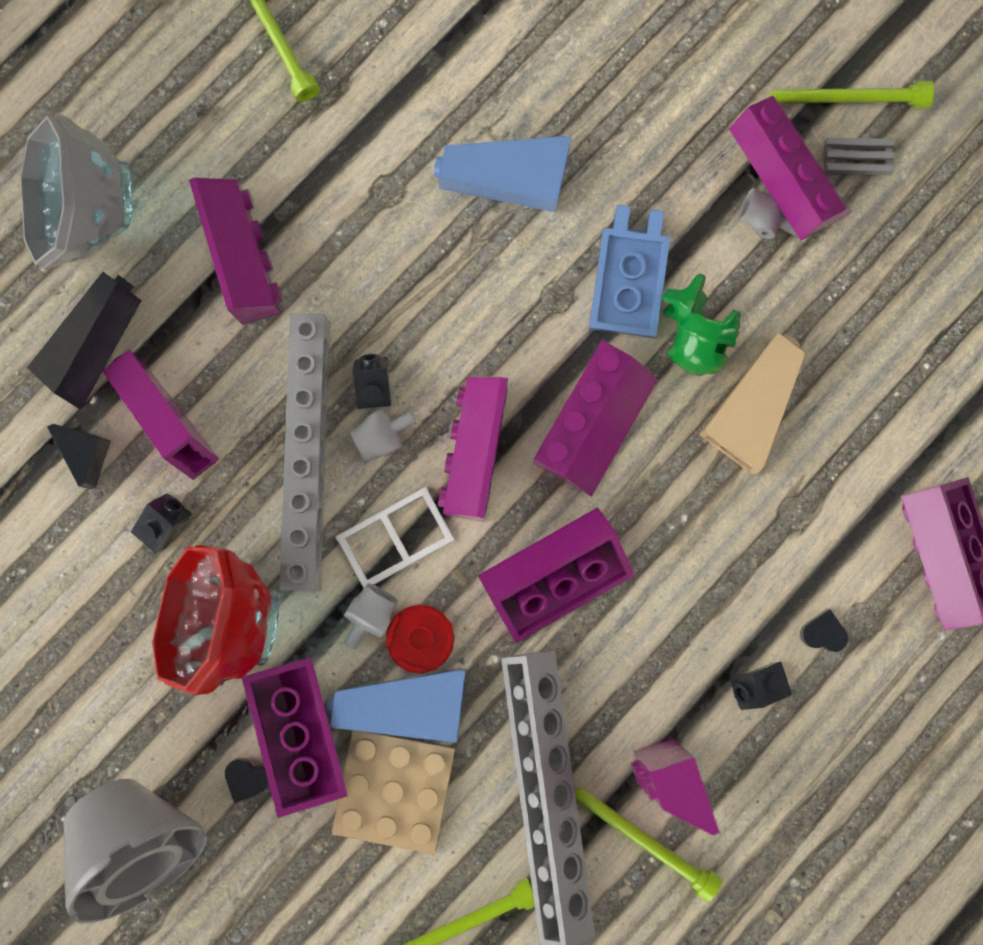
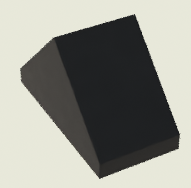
(81, 452)

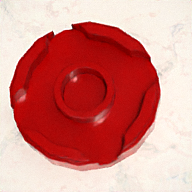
(420, 639)

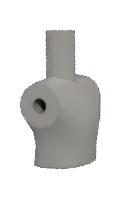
(763, 215)
(379, 435)
(370, 613)

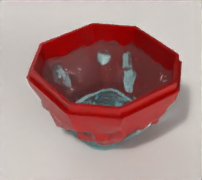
(212, 621)

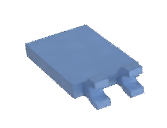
(630, 276)

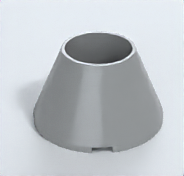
(123, 846)

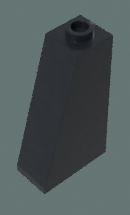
(86, 340)

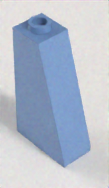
(507, 171)
(408, 707)

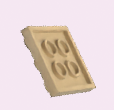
(394, 791)

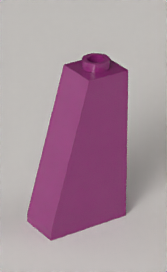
(160, 416)

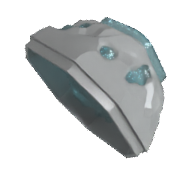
(71, 193)

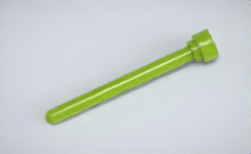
(302, 84)
(918, 95)
(704, 882)
(520, 897)

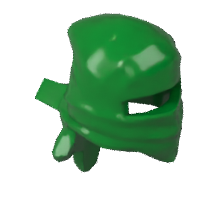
(699, 340)

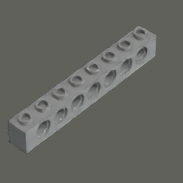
(305, 453)
(548, 799)

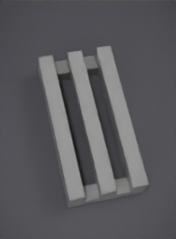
(859, 144)

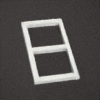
(383, 515)

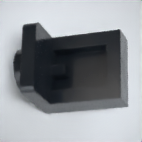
(371, 381)
(160, 521)
(761, 686)

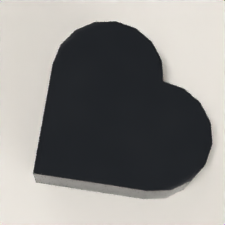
(824, 632)
(245, 779)

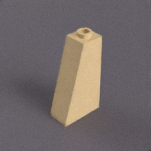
(754, 408)

